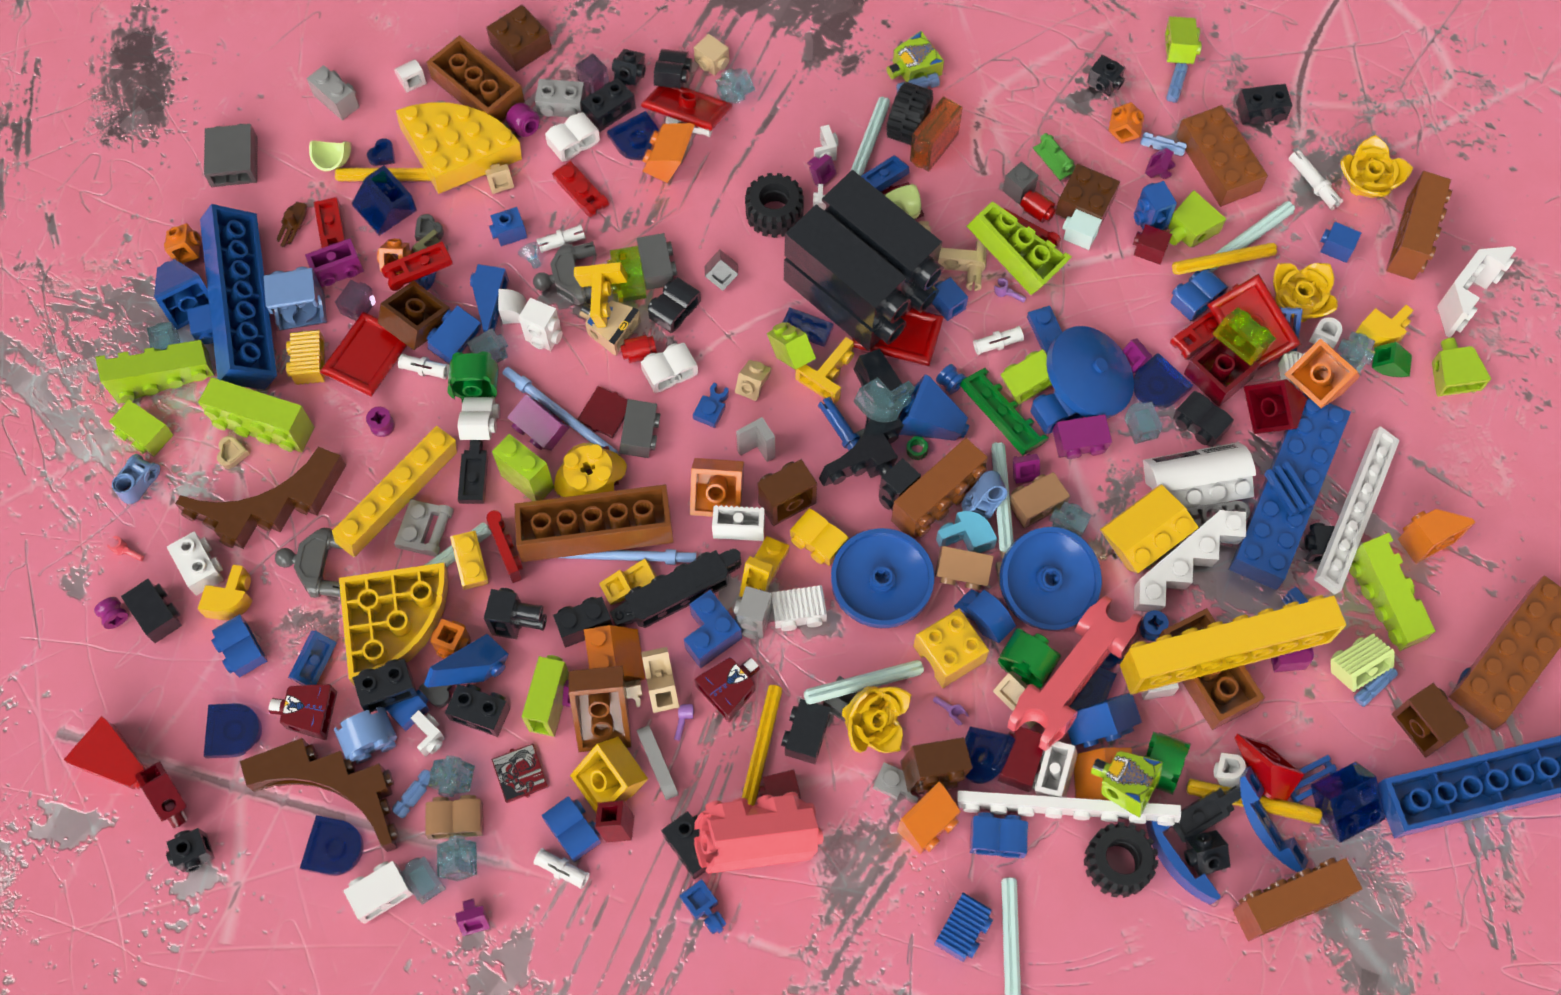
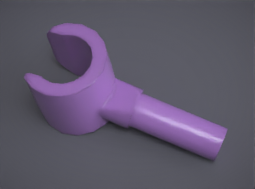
(1004, 290)
(685, 711)
(953, 711)

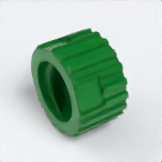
(917, 441)

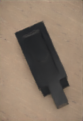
(473, 474)
(1206, 812)

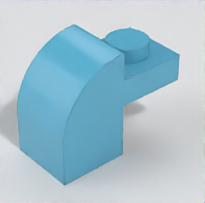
(970, 528)

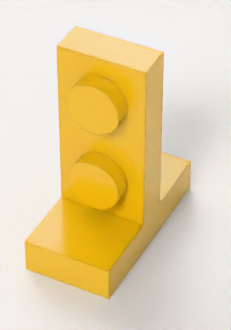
(600, 279)
(823, 380)
(764, 565)

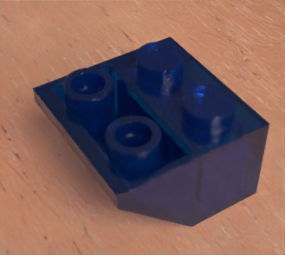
(383, 201)
(1349, 801)

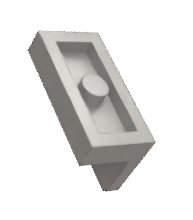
(756, 435)

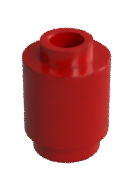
(1038, 206)
(638, 348)

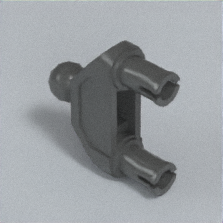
(563, 273)
(310, 563)

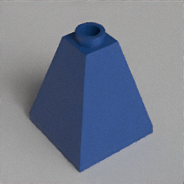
(178, 290)
(932, 413)

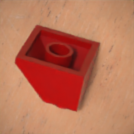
(1271, 768)

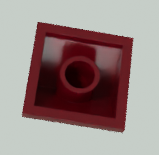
(1274, 406)

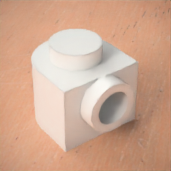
(1328, 330)
(1229, 770)

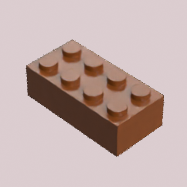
(474, 79)
(1221, 155)
(1419, 225)
(939, 489)
(1220, 694)
(1300, 897)

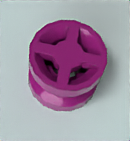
(384, 426)
(111, 612)

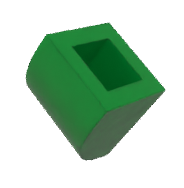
(1392, 360)

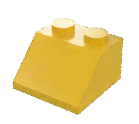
(608, 774)

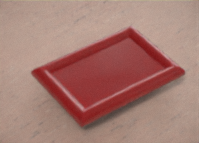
(687, 106)
(1259, 303)
(916, 340)
(364, 355)

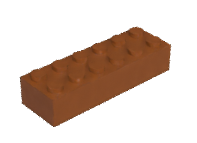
(593, 523)
(1513, 656)

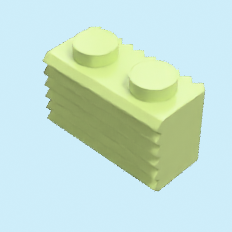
(1362, 662)

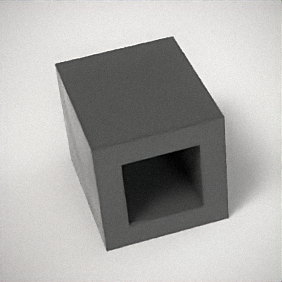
(1019, 182)

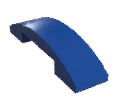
(1286, 851)
(1199, 887)

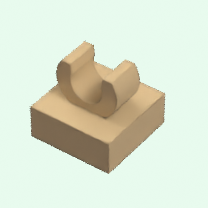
(499, 178)
(633, 690)

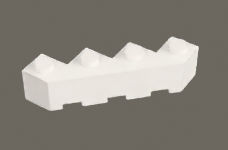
(1198, 550)

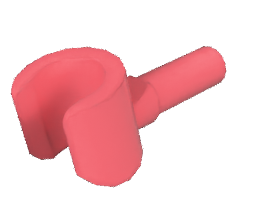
(122, 548)

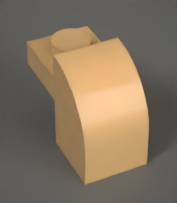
(660, 679)

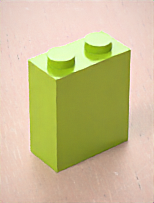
(523, 468)
(545, 696)

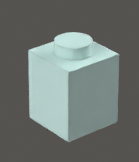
(1081, 229)

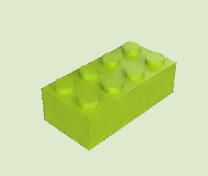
(256, 415)

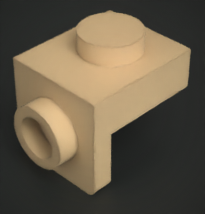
(752, 379)

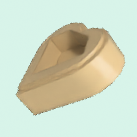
(231, 452)

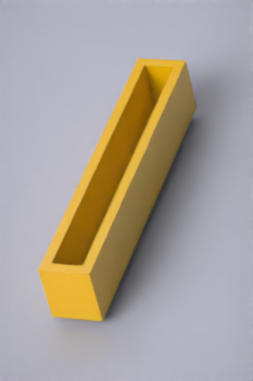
(394, 491)

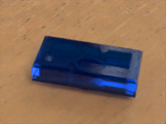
(815, 328)

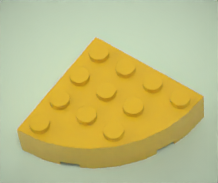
(456, 142)
(391, 614)

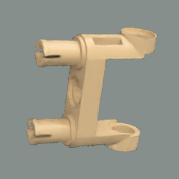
(964, 260)

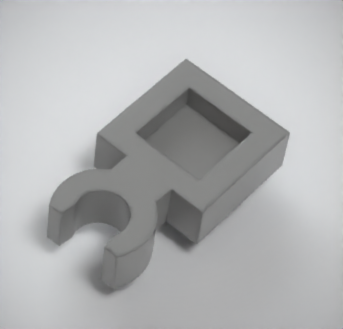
(892, 783)

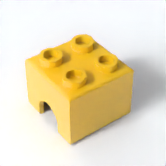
(951, 647)

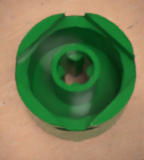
(472, 375)
(1029, 657)
(1172, 754)

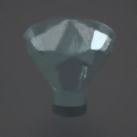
(530, 253)

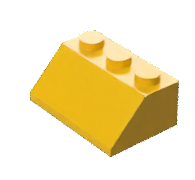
(1148, 529)

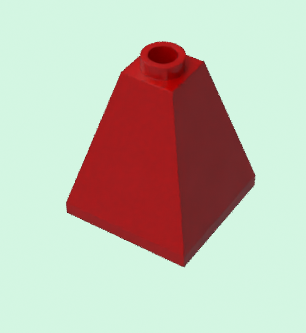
(106, 755)

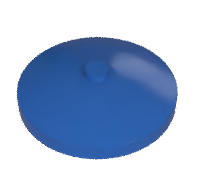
(1090, 372)
(882, 578)
(1050, 578)

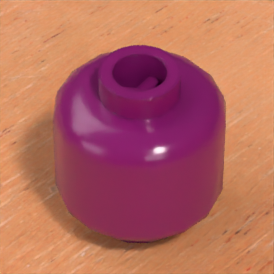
(523, 119)

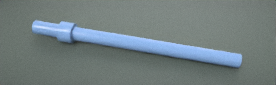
(525, 385)
(670, 557)

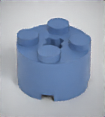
(366, 734)

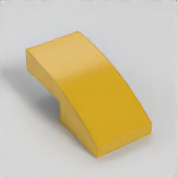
(621, 582)

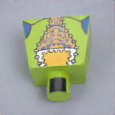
(915, 59)
(1128, 780)

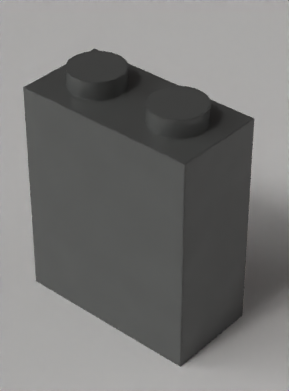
(230, 155)

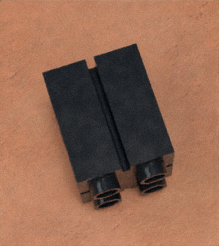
(862, 261)

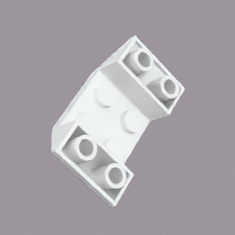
(1483, 269)

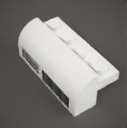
(1204, 474)

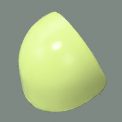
(329, 155)
(907, 199)

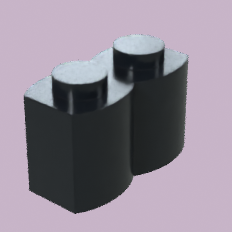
(672, 68)
(674, 304)
(1202, 419)

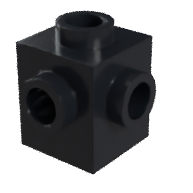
(629, 67)
(1106, 75)
(189, 850)
(1207, 852)

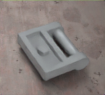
(416, 526)

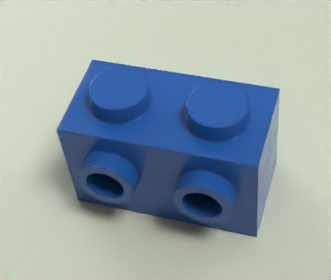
(1155, 206)
(453, 334)

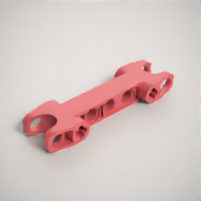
(1052, 703)

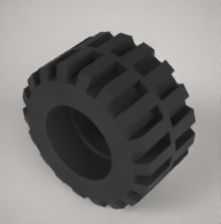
(908, 111)
(773, 189)
(1136, 844)

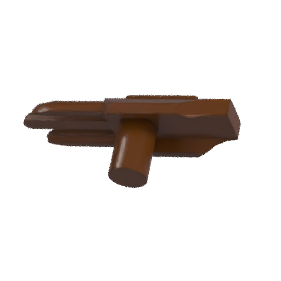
(291, 221)

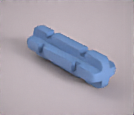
(932, 81)
(1177, 82)
(1161, 143)
(1371, 689)
(412, 794)

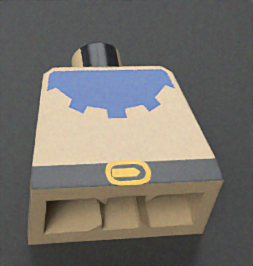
(619, 327)

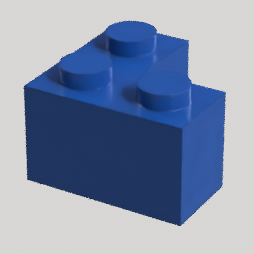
(716, 631)
(1105, 719)

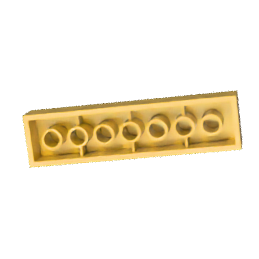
(1231, 644)

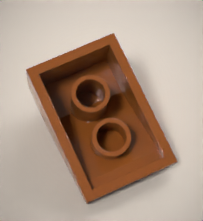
(599, 706)

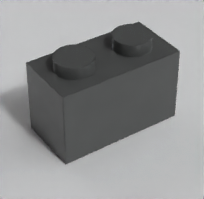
(655, 260)
(638, 428)

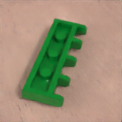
(1002, 412)

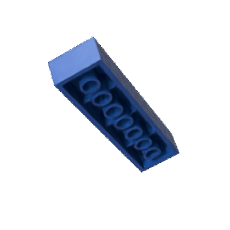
(237, 297)
(1270, 531)
(1472, 787)

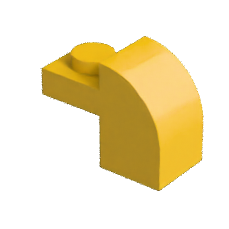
(1383, 329)
(228, 601)

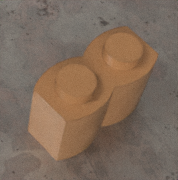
(454, 817)

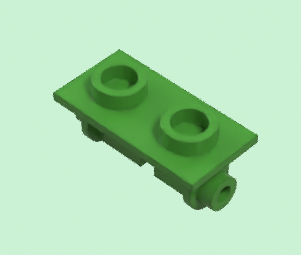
(1054, 157)

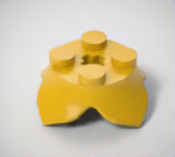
(1372, 170)
(1313, 281)
(574, 481)
(874, 718)

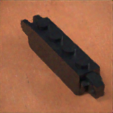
(677, 589)

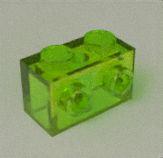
(635, 285)
(1244, 336)

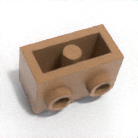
(1038, 499)
(964, 567)

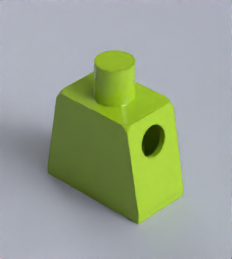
(1195, 221)
(1458, 370)

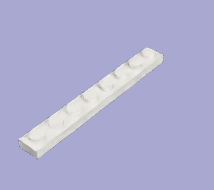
(1356, 510)
(1057, 806)

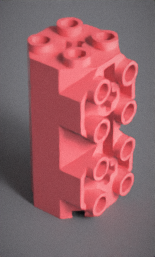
(757, 835)

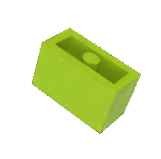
(1182, 40)
(791, 345)
(1027, 377)
(140, 428)

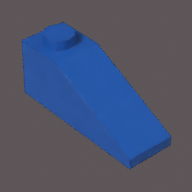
(486, 286)
(469, 665)

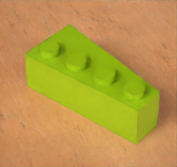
(1017, 247)
(154, 370)
(1391, 592)

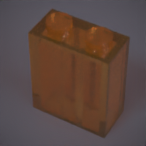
(935, 134)

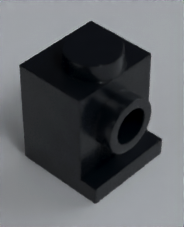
(1317, 541)

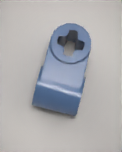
(137, 477)
(986, 495)

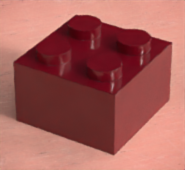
(1219, 372)

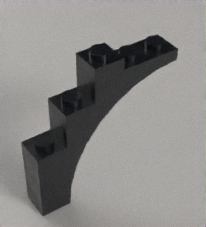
(873, 449)

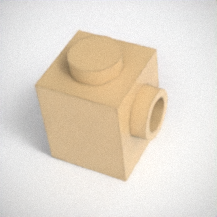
(711, 55)

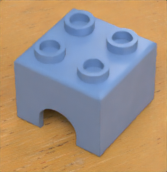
(295, 298)

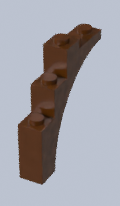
(270, 510)
(297, 765)

